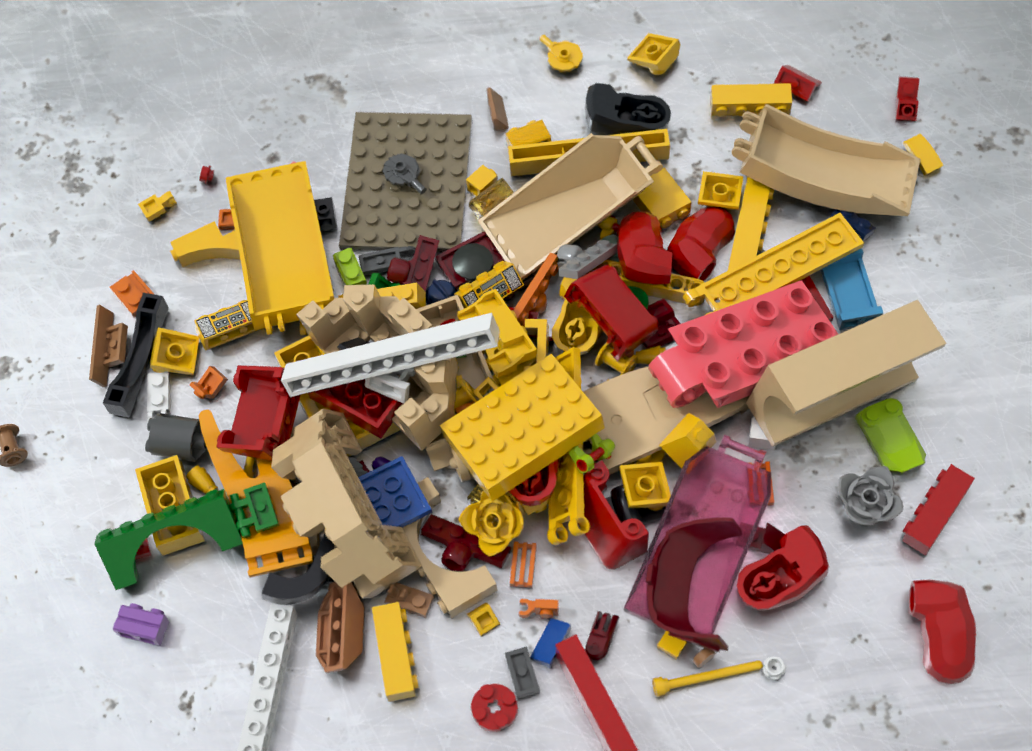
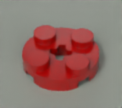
(482, 713)

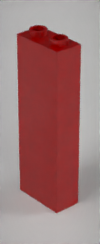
(593, 696)

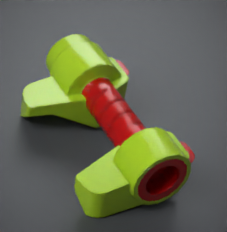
(600, 450)

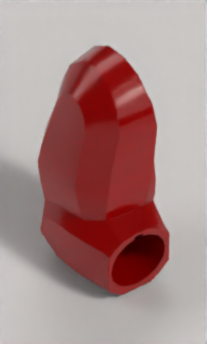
(700, 240)
(642, 249)
(946, 629)

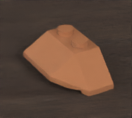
(339, 628)

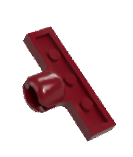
(417, 269)
(460, 544)

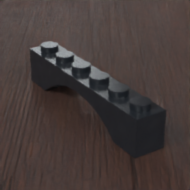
(126, 386)

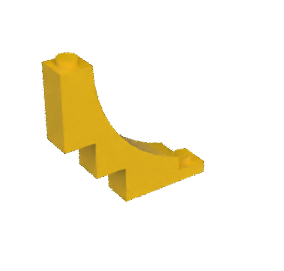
(204, 245)

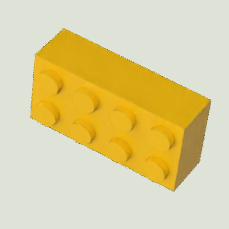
(166, 485)

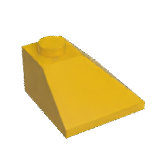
(687, 439)

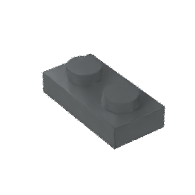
(522, 672)

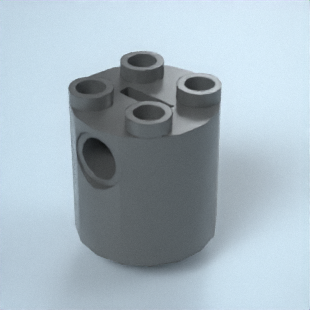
(175, 436)

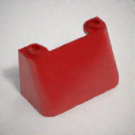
(613, 309)
(262, 415)
(612, 541)

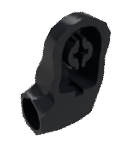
(623, 112)

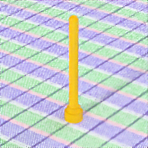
(663, 685)

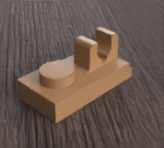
(409, 598)

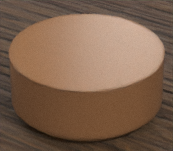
(703, 657)

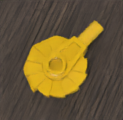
(562, 55)

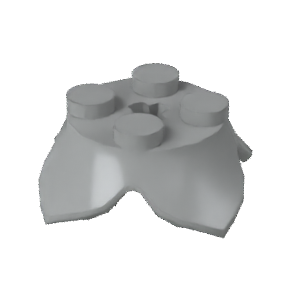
(874, 483)

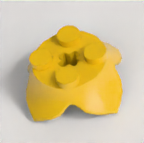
(493, 536)

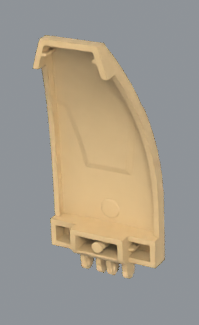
(641, 417)

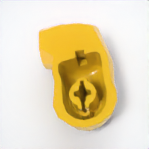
(574, 325)

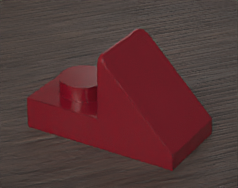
(766, 539)

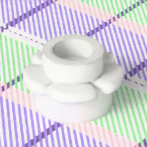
(778, 663)

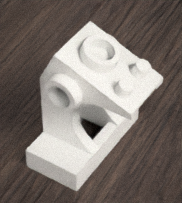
(390, 386)

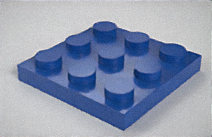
(395, 494)

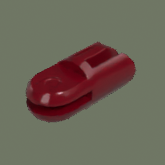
(601, 635)

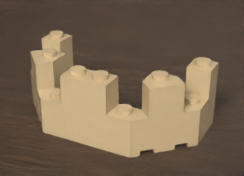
(377, 318)
(336, 500)

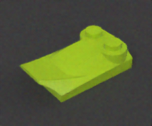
(891, 435)

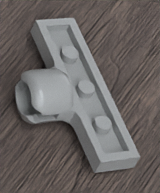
(579, 261)

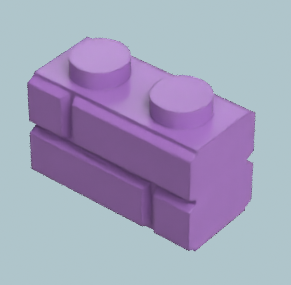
(141, 624)

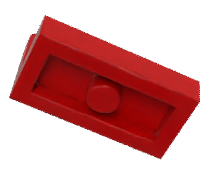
(801, 83)

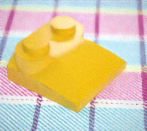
(655, 53)
(720, 190)
(174, 352)
(645, 485)

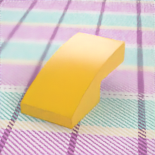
(922, 149)

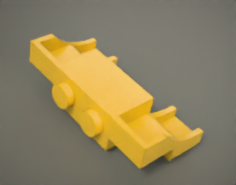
(513, 339)

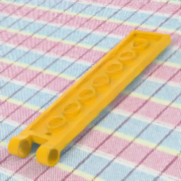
(780, 265)
(568, 497)

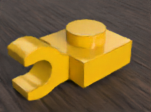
(154, 207)

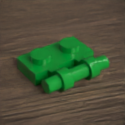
(261, 510)

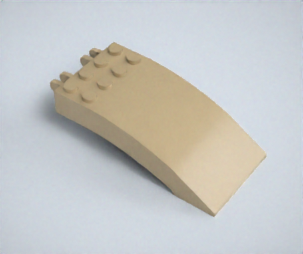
(826, 165)

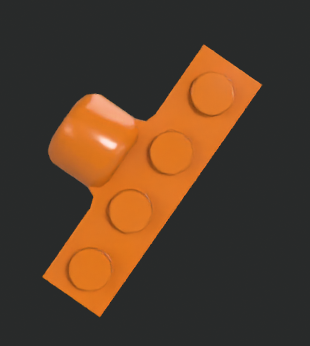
(534, 297)

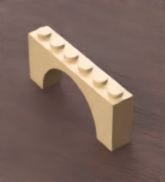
(454, 589)

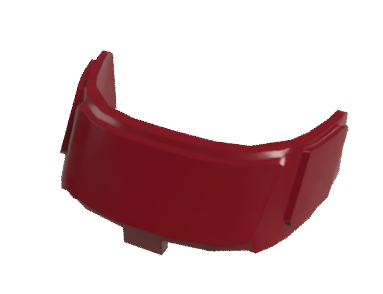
(671, 576)

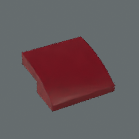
(666, 319)

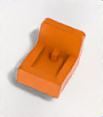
(209, 384)

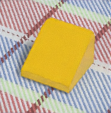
(483, 618)

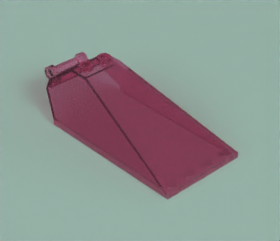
(711, 488)

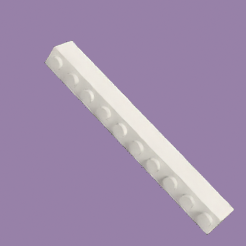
(391, 355)

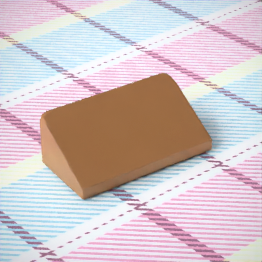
(497, 110)

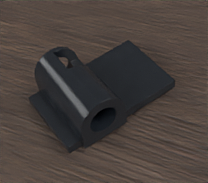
(620, 507)

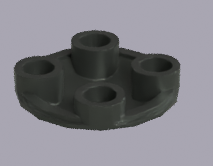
(472, 260)

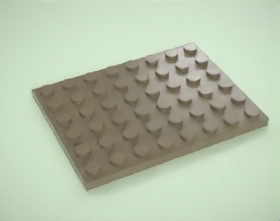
(393, 216)

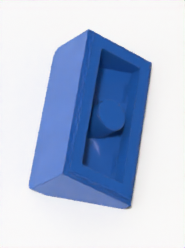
(545, 649)

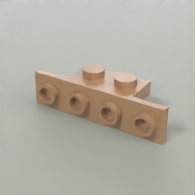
(107, 346)

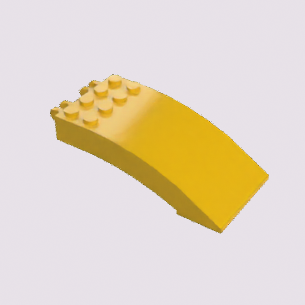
(279, 244)

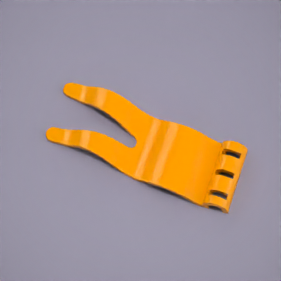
(269, 542)

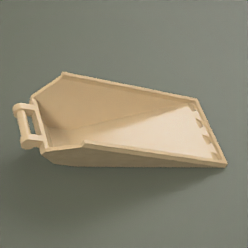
(568, 199)

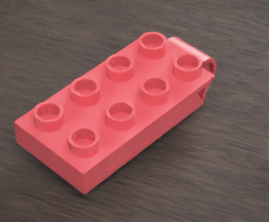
(736, 344)

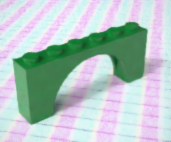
(208, 513)

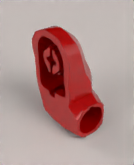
(537, 487)
(785, 573)

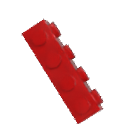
(938, 509)

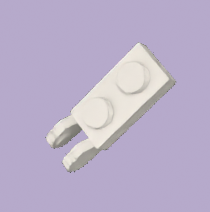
(158, 394)

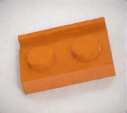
(129, 291)

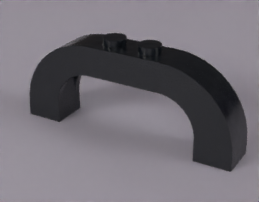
(301, 588)

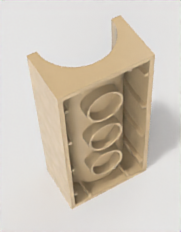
(842, 372)

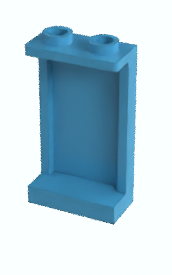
(850, 291)

